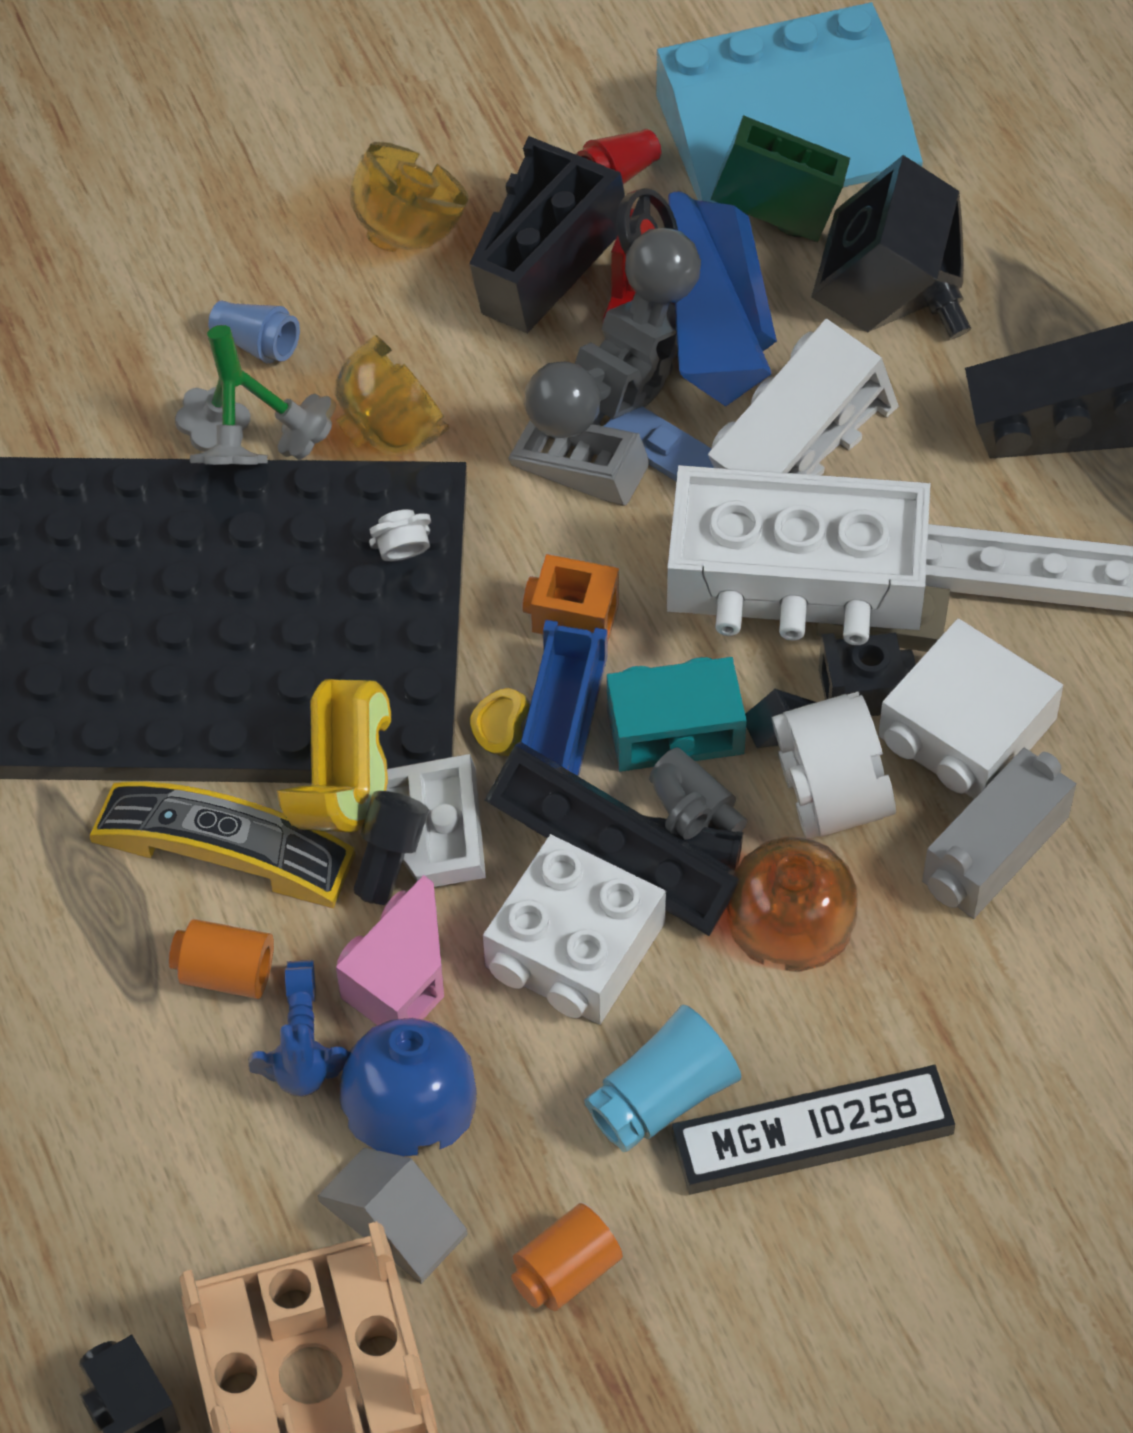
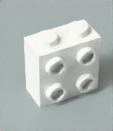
(968, 709)
(574, 930)

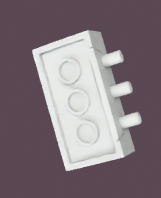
(798, 550)

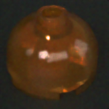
(793, 904)

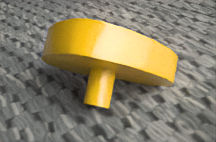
(499, 719)

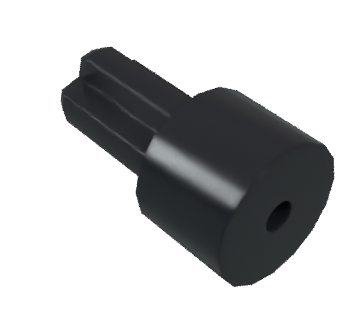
(392, 829)

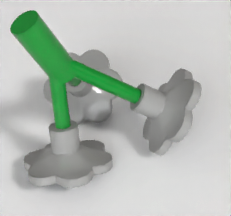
(217, 420)

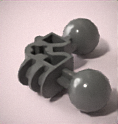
(637, 344)

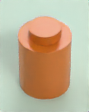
(222, 958)
(565, 1258)

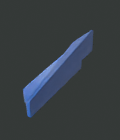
(727, 313)

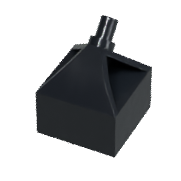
(896, 251)

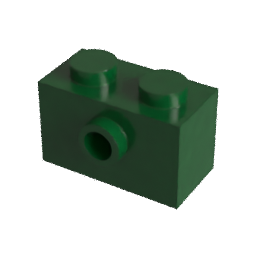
(781, 179)

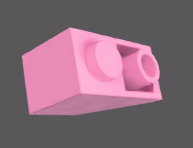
(398, 963)

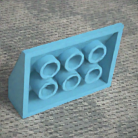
(809, 76)

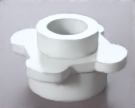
(401, 535)

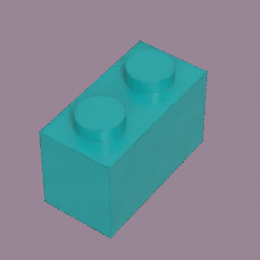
(673, 707)

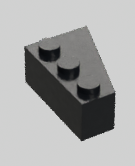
(546, 233)
(1057, 396)

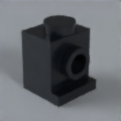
(866, 668)
(125, 1391)

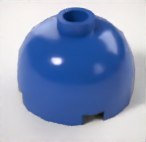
(408, 1087)

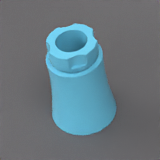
(663, 1080)

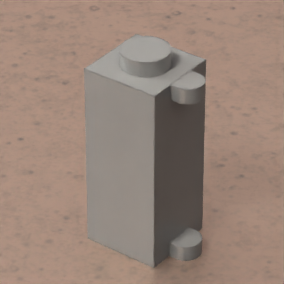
(998, 832)

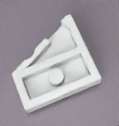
(452, 834)

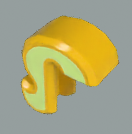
(344, 757)

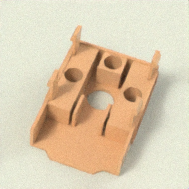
(350, 1300)

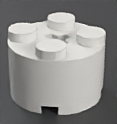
(834, 765)

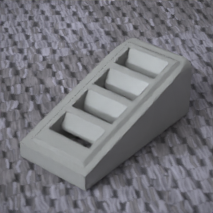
(610, 478)

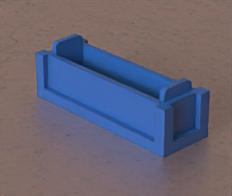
(566, 693)

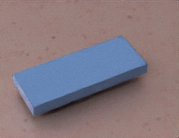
(663, 442)

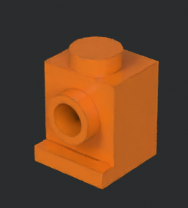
(573, 595)

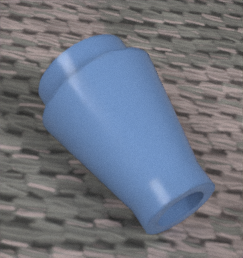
(259, 329)

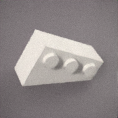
(808, 407)

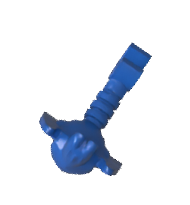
(299, 1061)

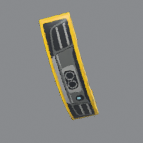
(225, 833)

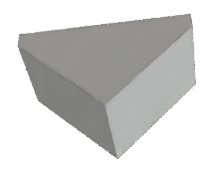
(403, 1200)

